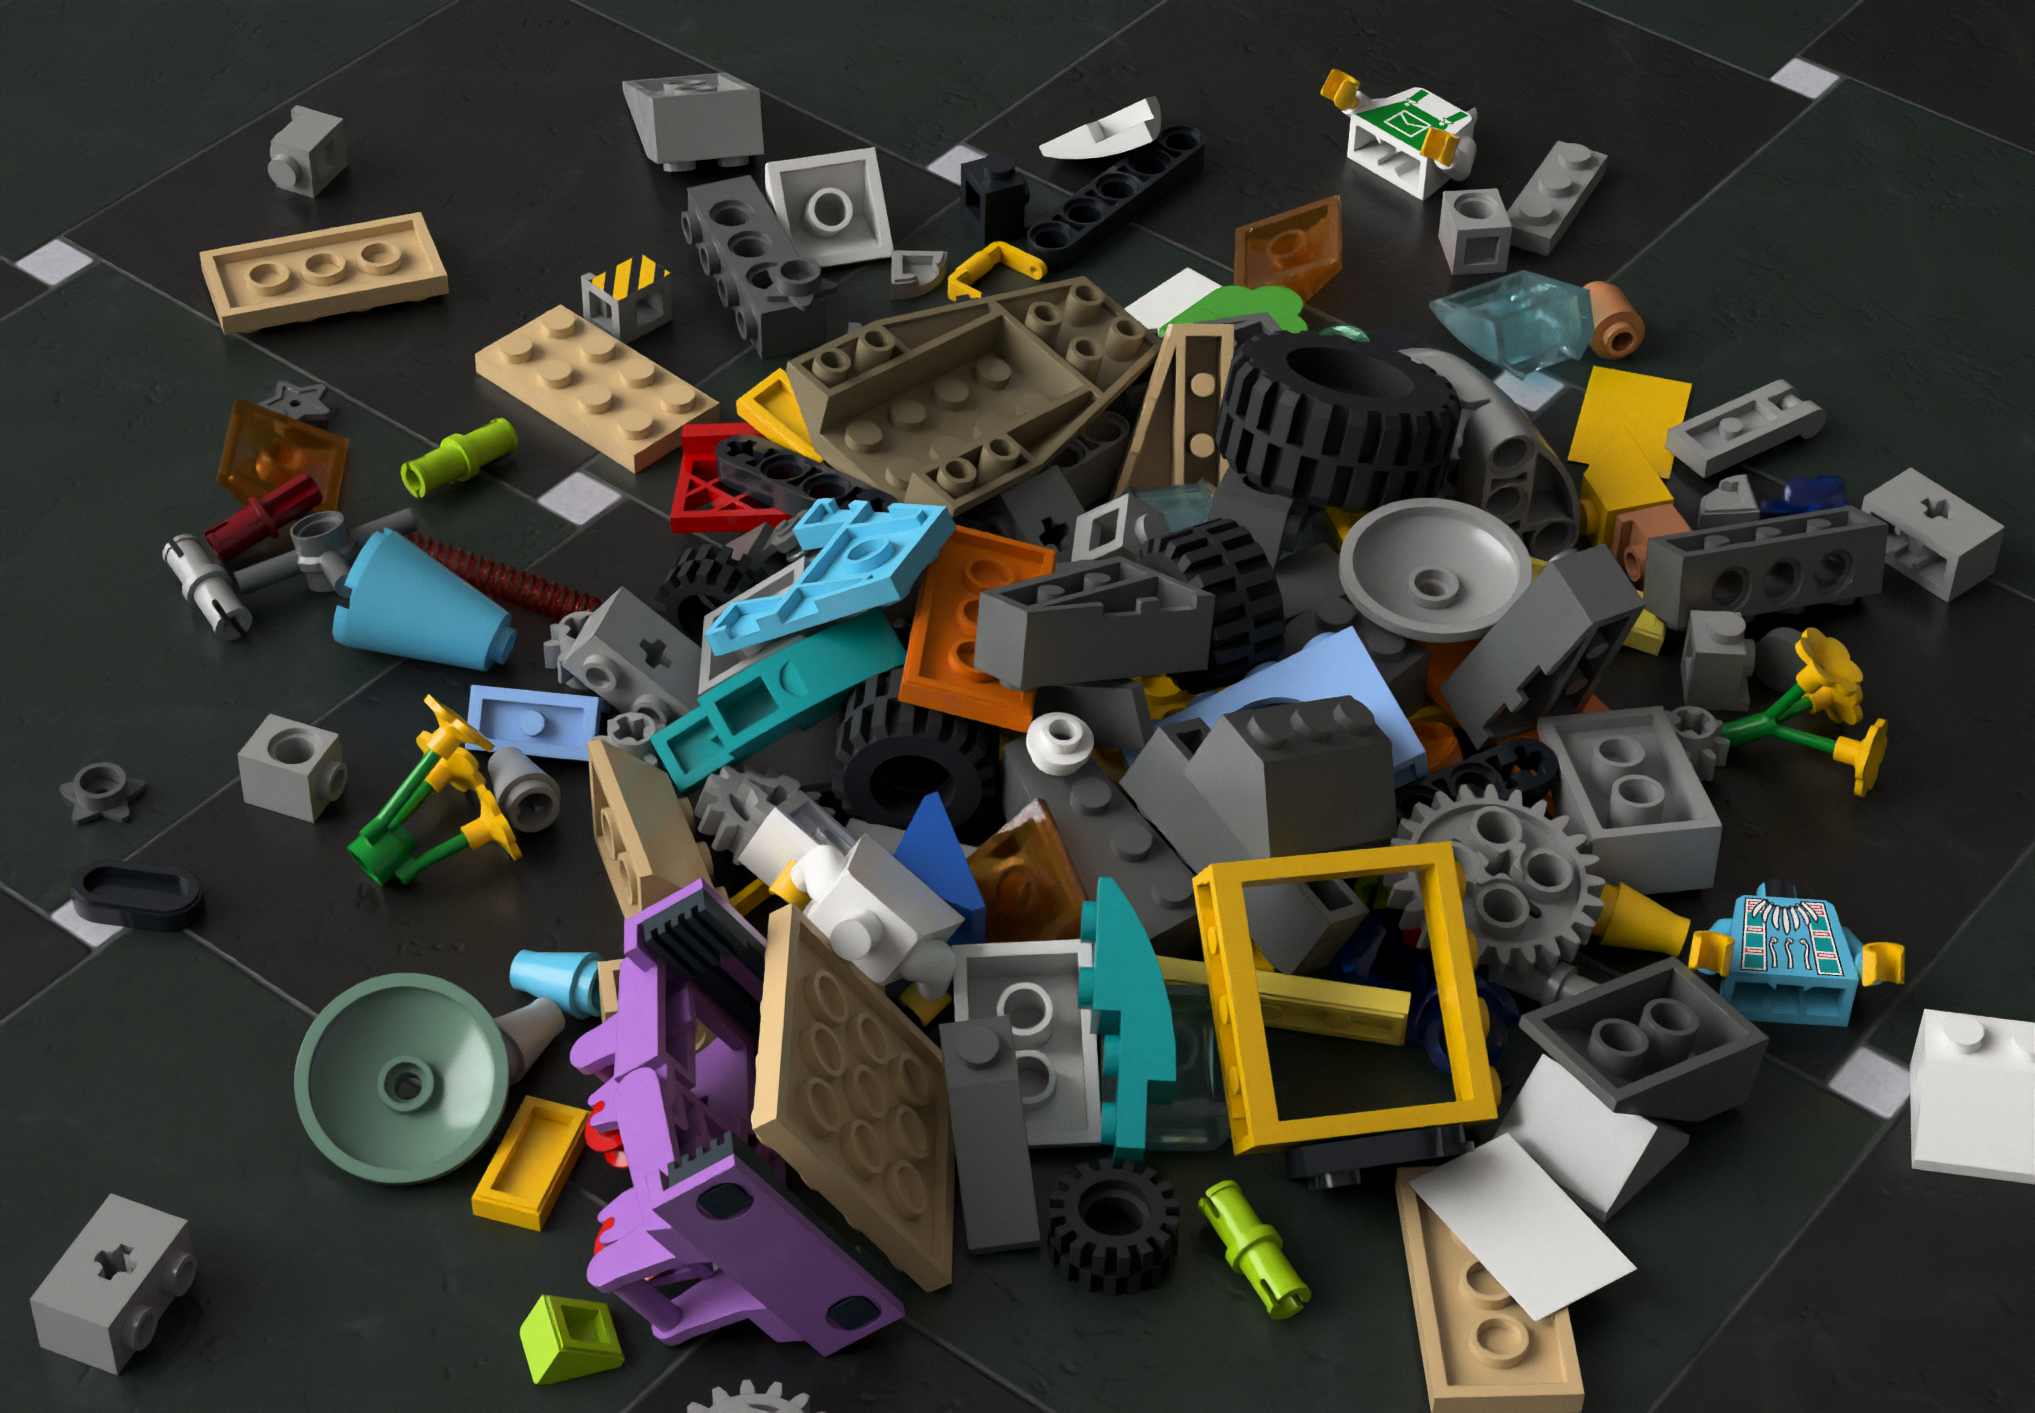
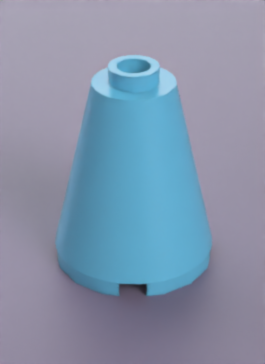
(419, 609)

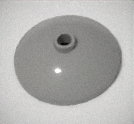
(1433, 569)

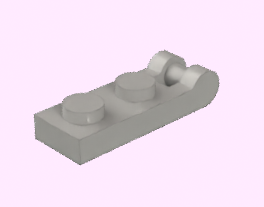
(1744, 428)

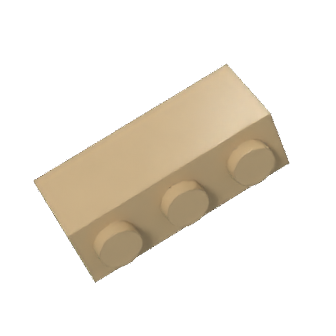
(643, 830)

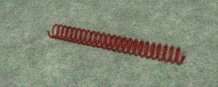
(511, 586)

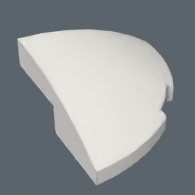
(1111, 135)

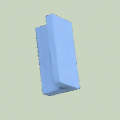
(536, 721)

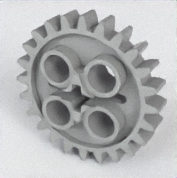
(1525, 879)

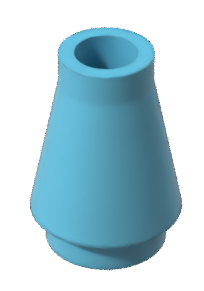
(562, 977)

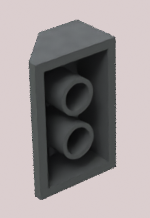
(1299, 778)

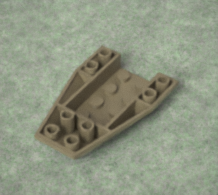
(969, 391)

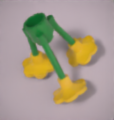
(386, 845)

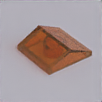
(1292, 249)
(272, 449)
(1029, 880)

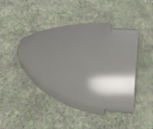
(1505, 461)

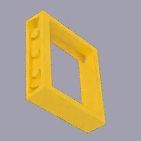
(1239, 1012)

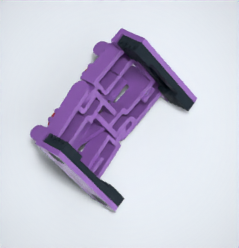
(694, 1161)

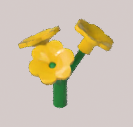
(1829, 684)

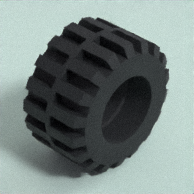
(1247, 601)
(899, 752)

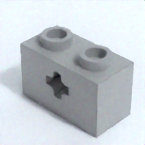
(1935, 534)
(637, 660)
(114, 1284)

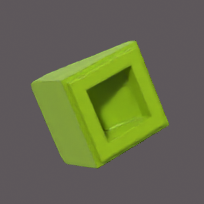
(569, 1339)

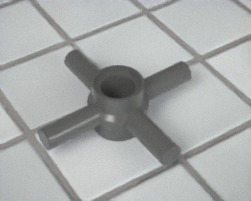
(322, 551)

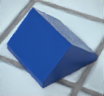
(937, 859)

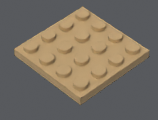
(855, 1099)

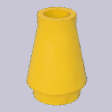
(1638, 922)

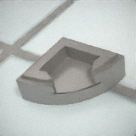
(916, 272)
(1728, 504)

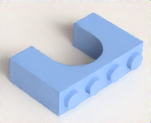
(1323, 669)

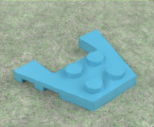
(863, 565)

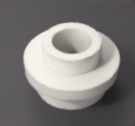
(1059, 743)

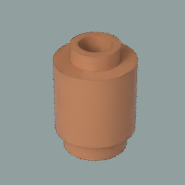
(1615, 320)

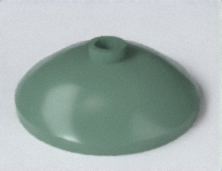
(375, 1041)

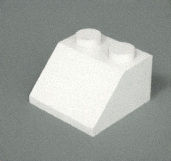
(1973, 1097)

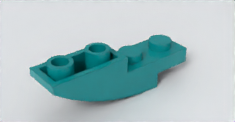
(777, 697)
(1134, 1015)

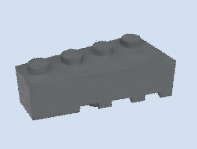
(1110, 841)

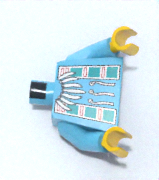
(1791, 958)

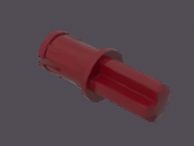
(263, 517)

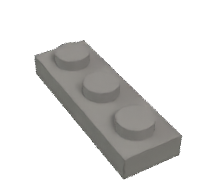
(1555, 196)

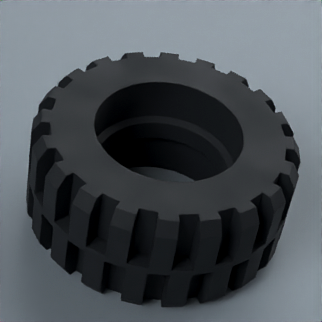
(1336, 420)

